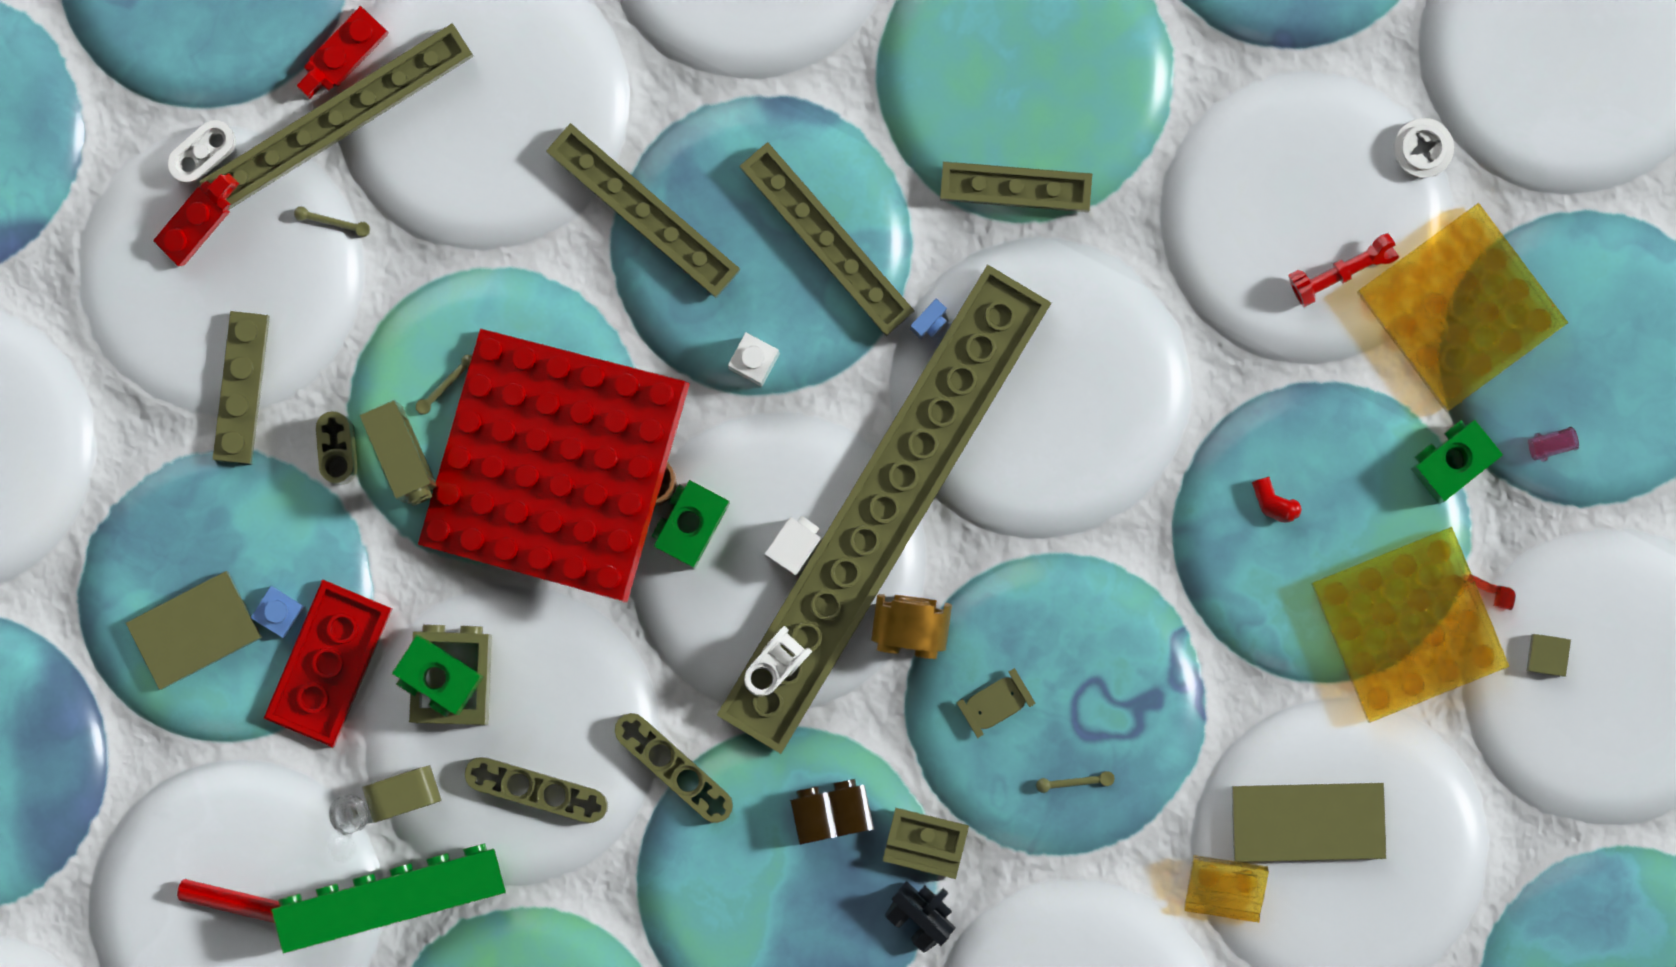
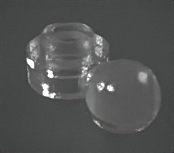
(342, 845)

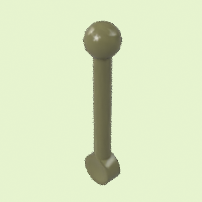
(362, 228)
(424, 406)
(1106, 778)

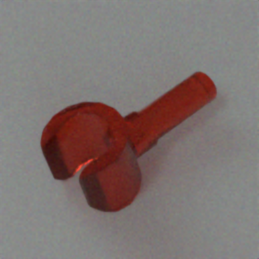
(1504, 595)

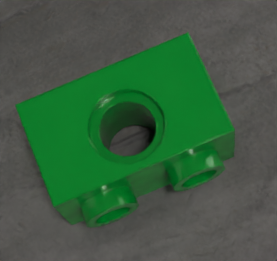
(1477, 454)
(690, 546)
(459, 683)

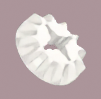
(1429, 131)

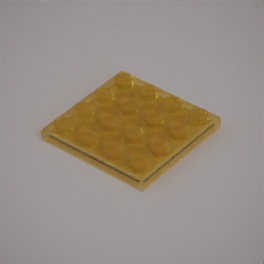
(1462, 307)
(1410, 624)

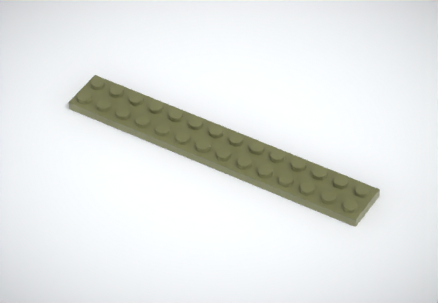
(889, 501)

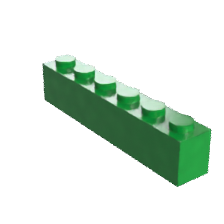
(388, 900)

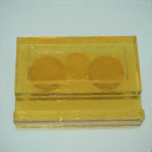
(1226, 888)

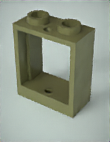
(399, 453)
(476, 716)

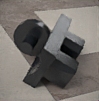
(926, 911)

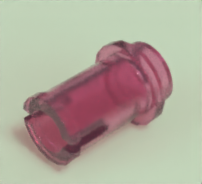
(1553, 443)

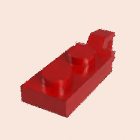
(342, 52)
(196, 219)

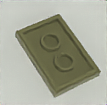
(193, 630)

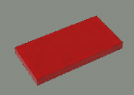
(328, 663)

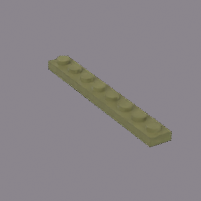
(344, 113)

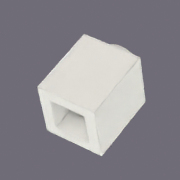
(753, 359)
(794, 544)

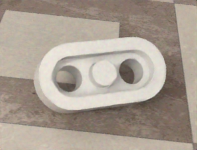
(199, 149)

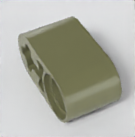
(344, 438)
(401, 794)

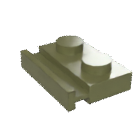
(925, 843)

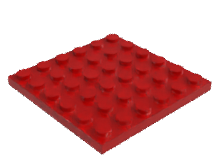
(554, 464)

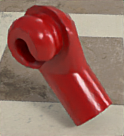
(1273, 505)

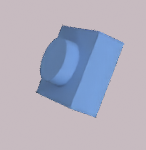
(930, 320)
(277, 612)

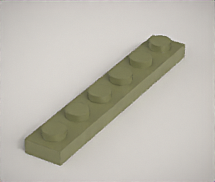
(643, 210)
(827, 239)

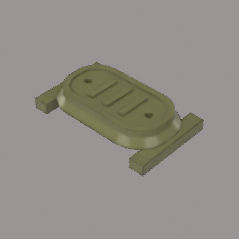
(996, 703)

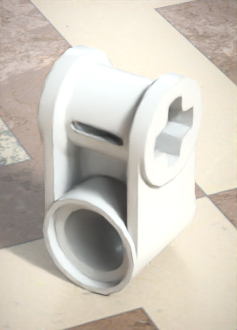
(777, 661)

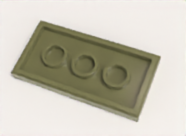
(1308, 822)

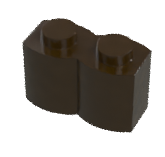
(832, 812)

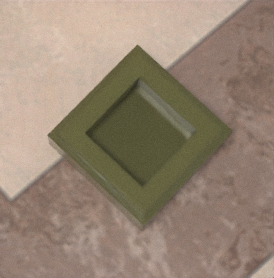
(1548, 655)

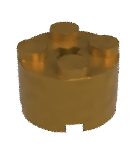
(911, 624)

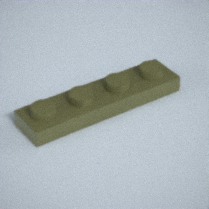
(1016, 187)
(241, 387)

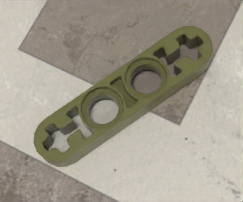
(670, 772)
(535, 794)

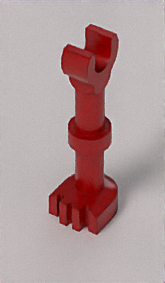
(1378, 253)

